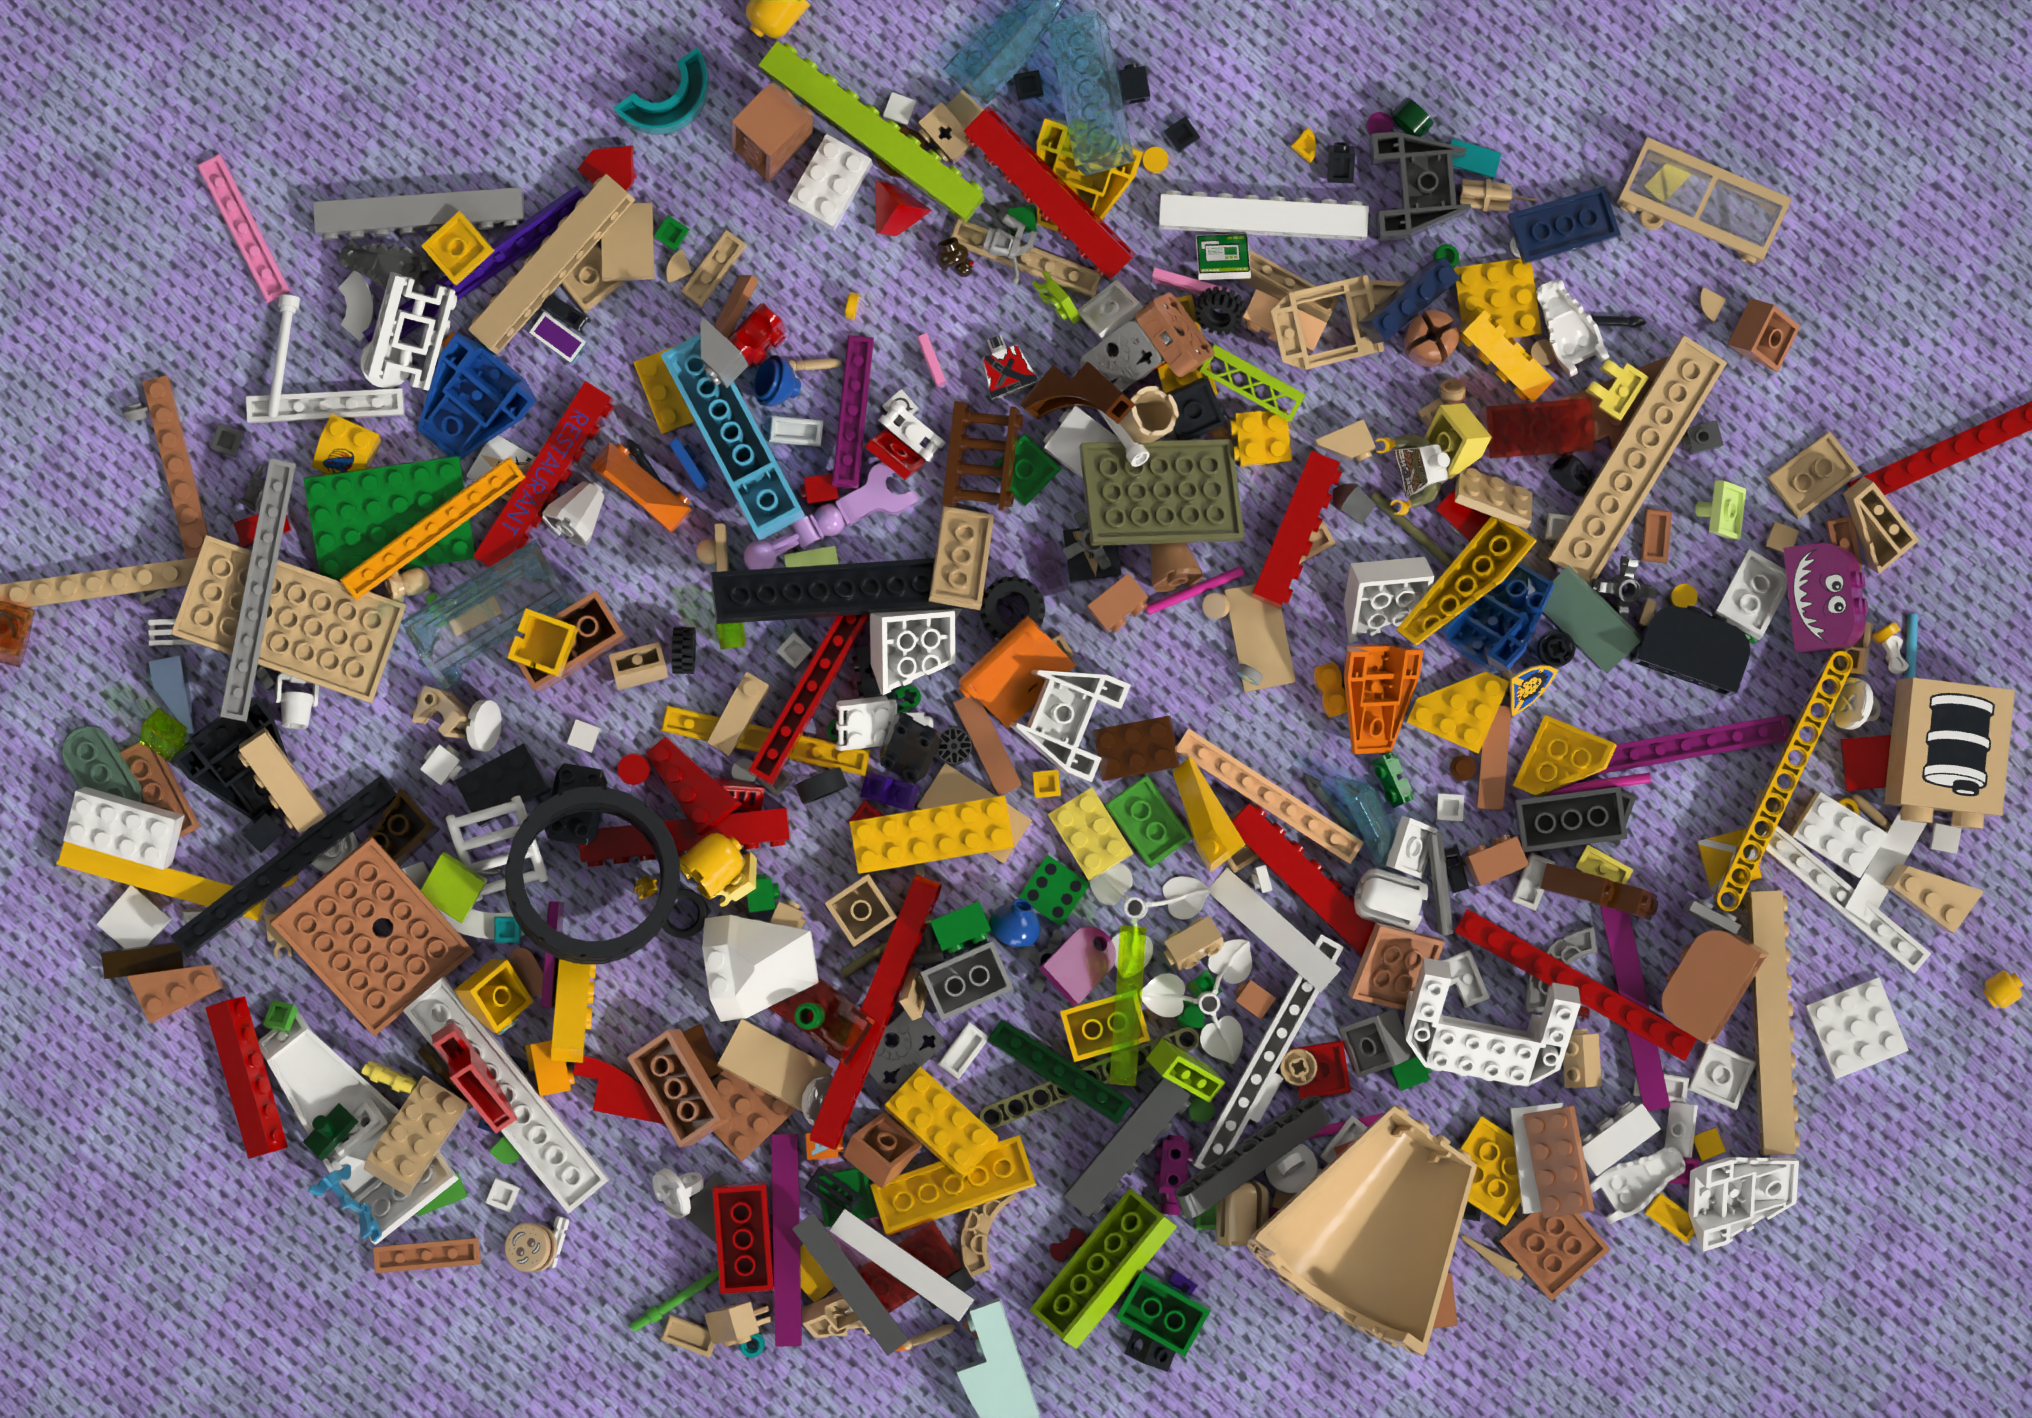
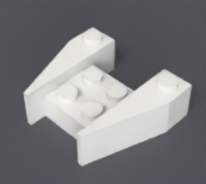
(1063, 716)

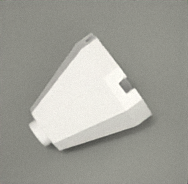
(576, 513)

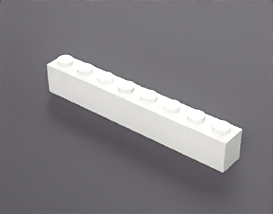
(1263, 217)

